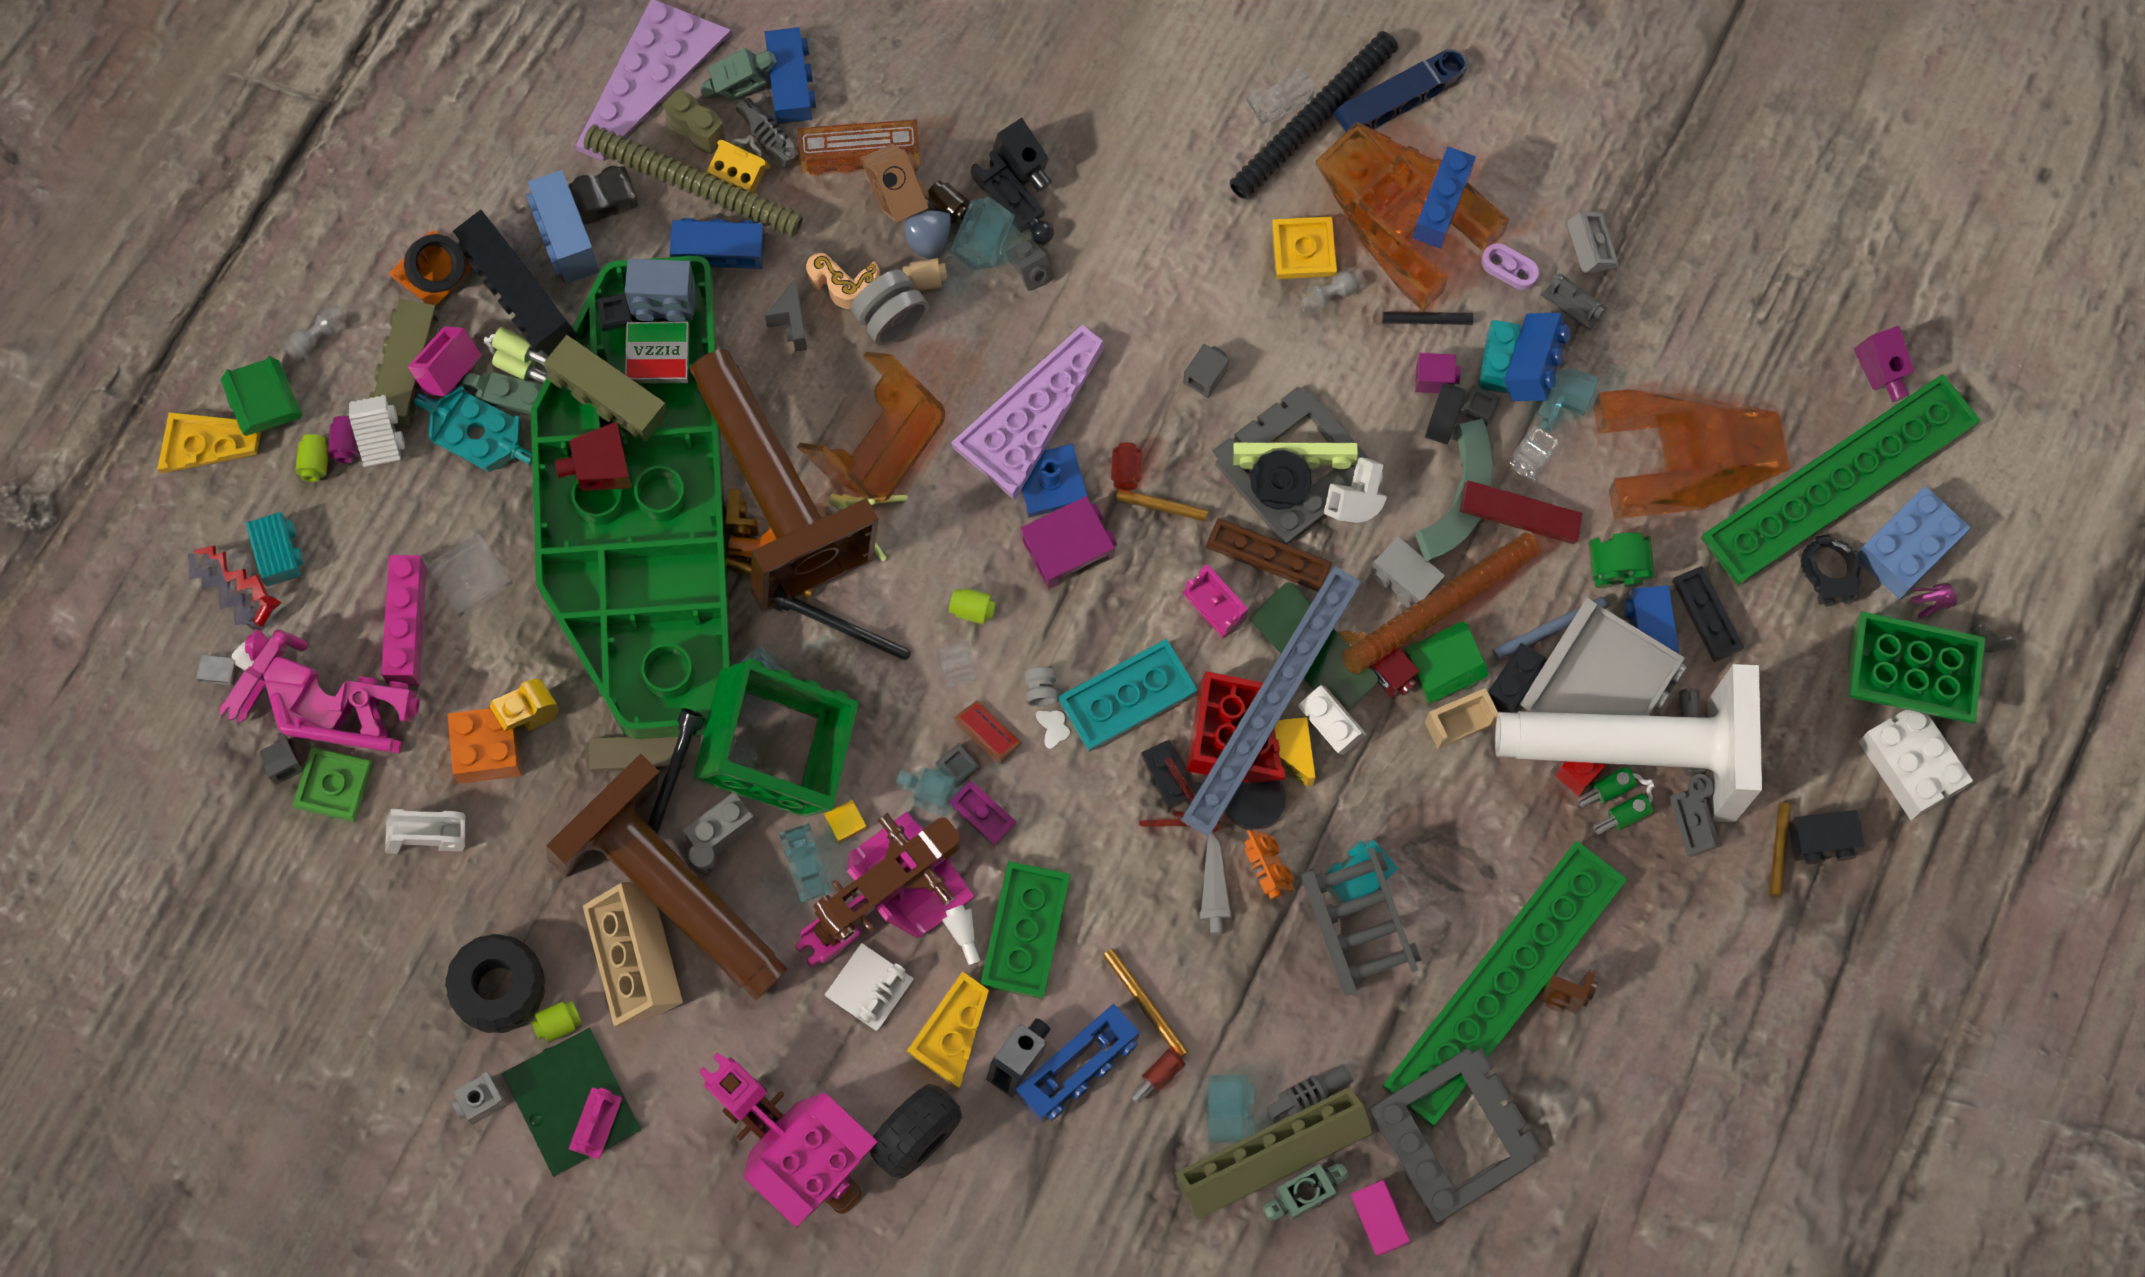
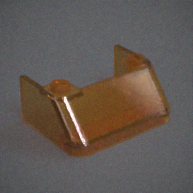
(893, 442)

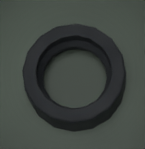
(453, 250)
(1445, 413)

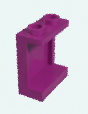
(1067, 540)

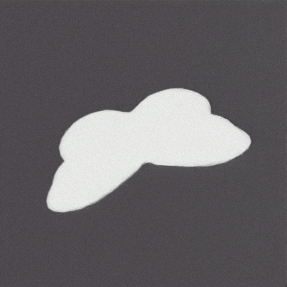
(1056, 729)

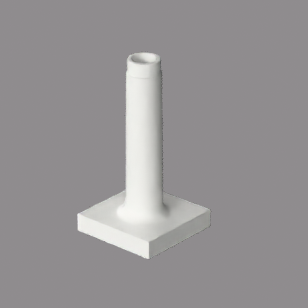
(1723, 742)

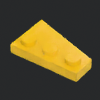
(203, 441)
(950, 1031)

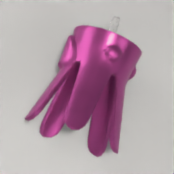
(1942, 594)

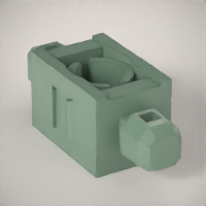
(738, 74)
(1335, 1176)

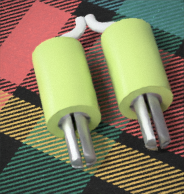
(515, 355)

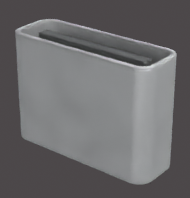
(216, 670)

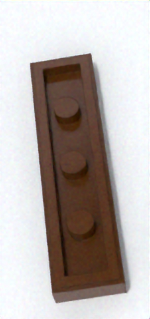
(1268, 555)

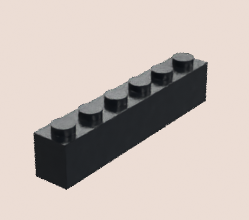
(514, 283)

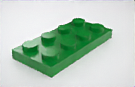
(1025, 930)

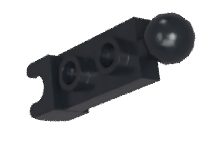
(1012, 195)

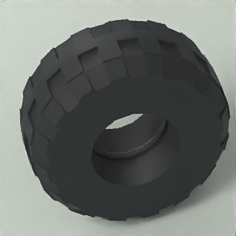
(474, 962)
(915, 1131)

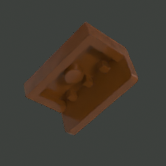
(1566, 995)

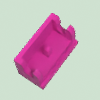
(1215, 601)
(1381, 1218)

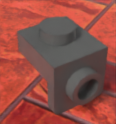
(1031, 264)

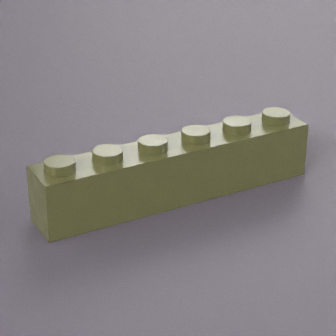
(1273, 1153)

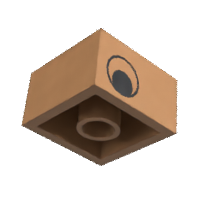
(895, 182)

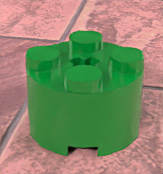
(1621, 559)

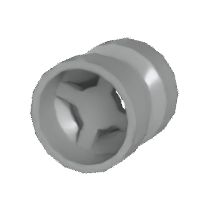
(1040, 686)

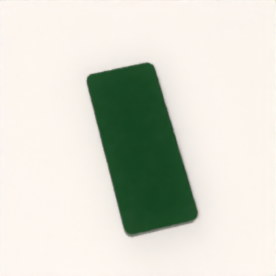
(1278, 621)

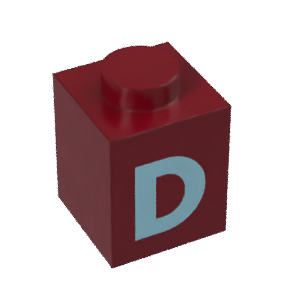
(1396, 673)

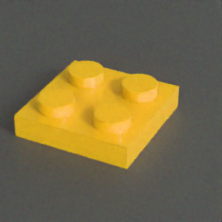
(1304, 247)

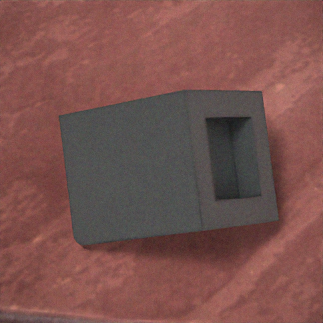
(281, 760)

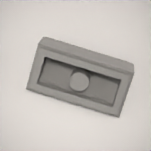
(1592, 242)

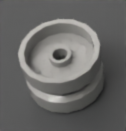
(889, 307)

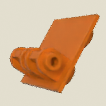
(434, 265)
(1265, 850)

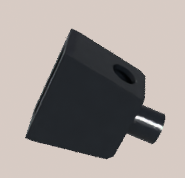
(1023, 154)
(1018, 1057)

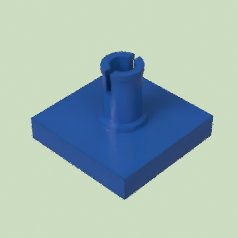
(1053, 482)

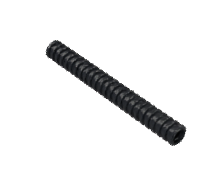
(1313, 115)

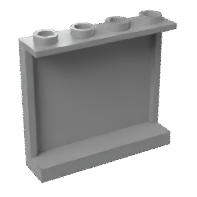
(1604, 669)

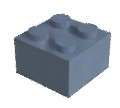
(660, 289)

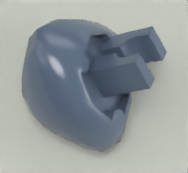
(928, 233)

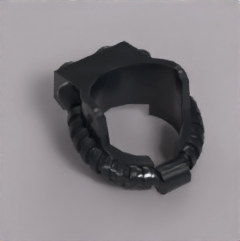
(1831, 589)

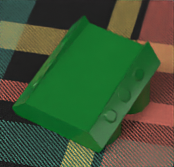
(260, 396)
(1447, 662)

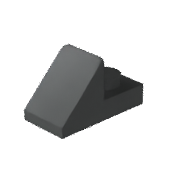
(788, 312)

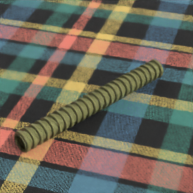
(693, 180)

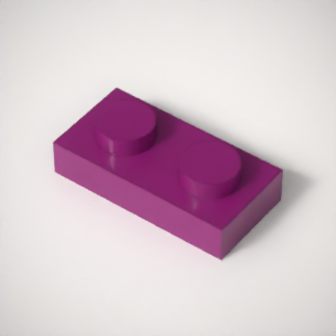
(982, 813)

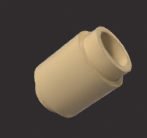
(926, 274)

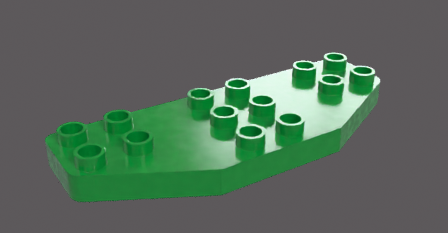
(645, 566)

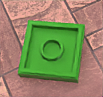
(333, 784)

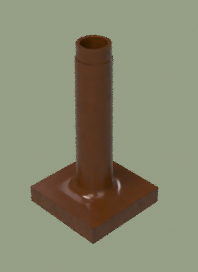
(807, 546)
(618, 831)

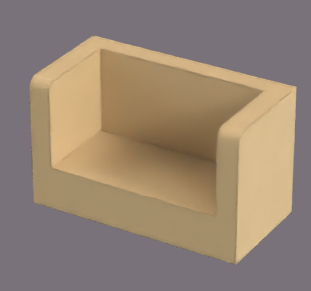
(1461, 718)

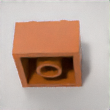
(482, 747)

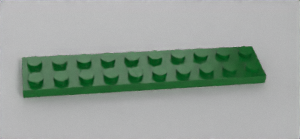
(1840, 479)
(1510, 974)

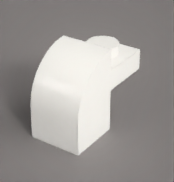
(1361, 499)

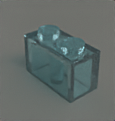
(982, 233)

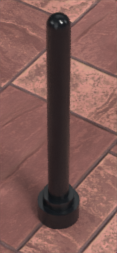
(784, 603)
(689, 723)

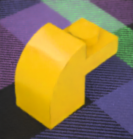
(528, 706)

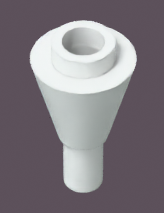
(961, 927)

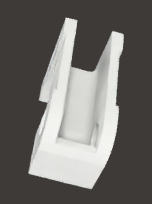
(425, 828)

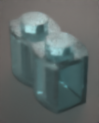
(1228, 1108)

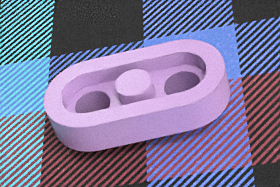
(1511, 265)

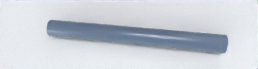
(1540, 632)

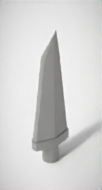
(1215, 891)

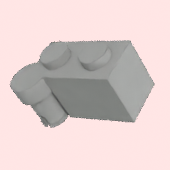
(717, 831)

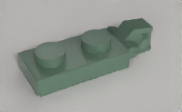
(503, 391)

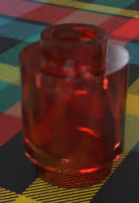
(1126, 466)

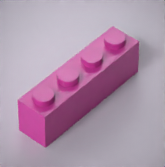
(404, 619)

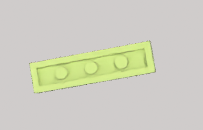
(1316, 454)

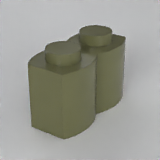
(694, 121)

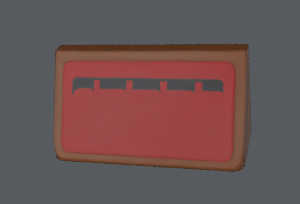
(987, 732)

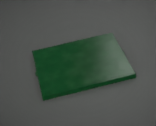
(554, 1091)

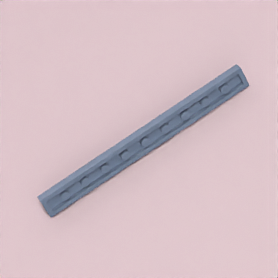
(1270, 702)

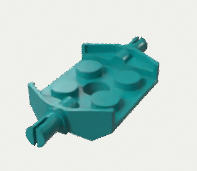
(459, 413)

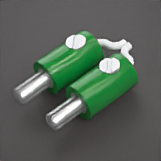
(1626, 812)

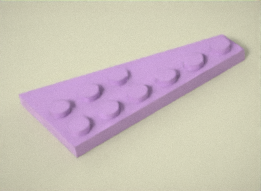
(652, 67)
(1021, 423)

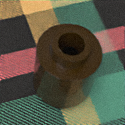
(947, 199)

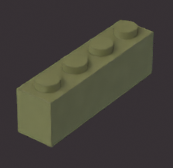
(412, 329)
(605, 388)

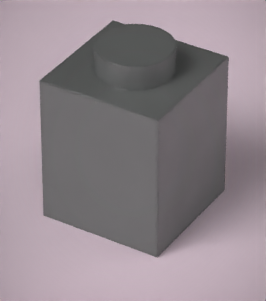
(1206, 370)

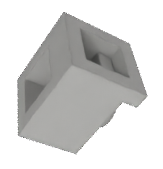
(489, 1102)

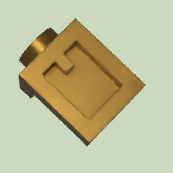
(736, 511)

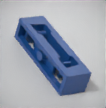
(1038, 1098)

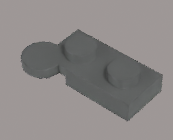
(1695, 816)

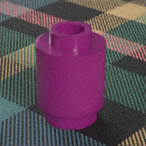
(342, 441)

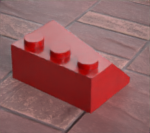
(1218, 711)

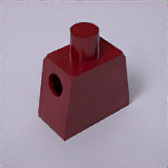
(597, 460)

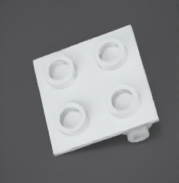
(869, 987)

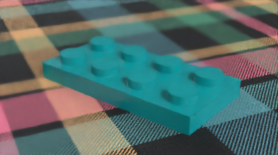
(1127, 695)

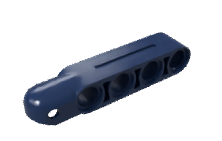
(1403, 91)

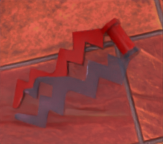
(222, 580)

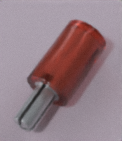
(1159, 1074)

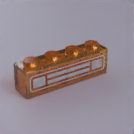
(842, 146)

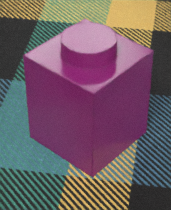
(1434, 370)

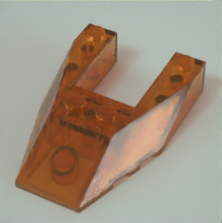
(1383, 195)
(1706, 447)

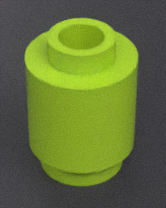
(312, 458)
(972, 605)
(556, 1021)

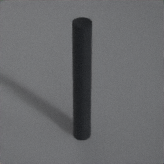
(1443, 318)

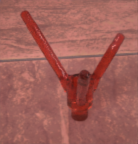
(1174, 822)

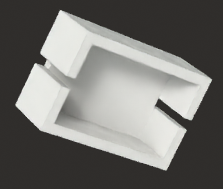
(1915, 762)

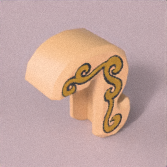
(841, 287)

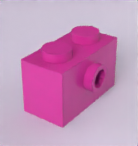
(444, 361)

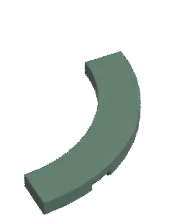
(1477, 467)

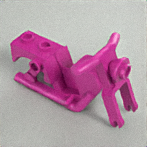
(303, 707)

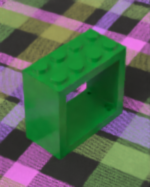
(828, 747)

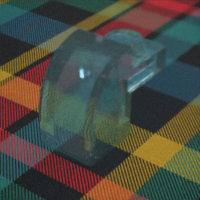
(1571, 391)
(804, 862)

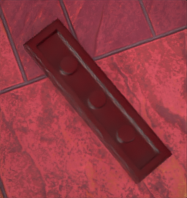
(1520, 512)

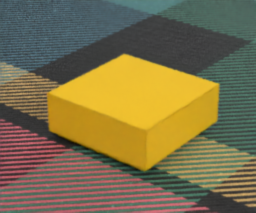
(845, 821)

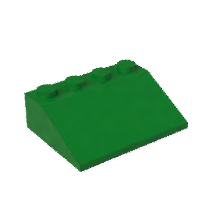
(1915, 667)

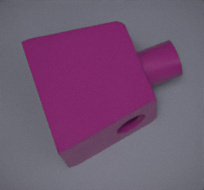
(1886, 362)

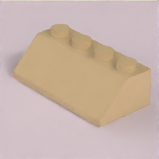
(632, 954)

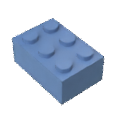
(561, 227)
(1912, 542)

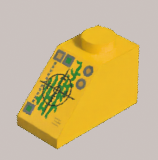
(1296, 749)

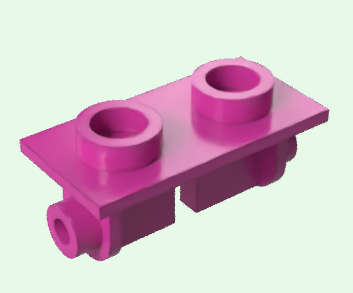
(595, 1123)

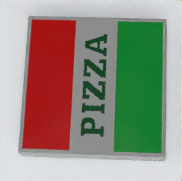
(657, 352)

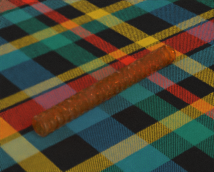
(1440, 603)

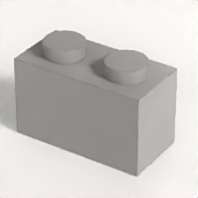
(1406, 573)

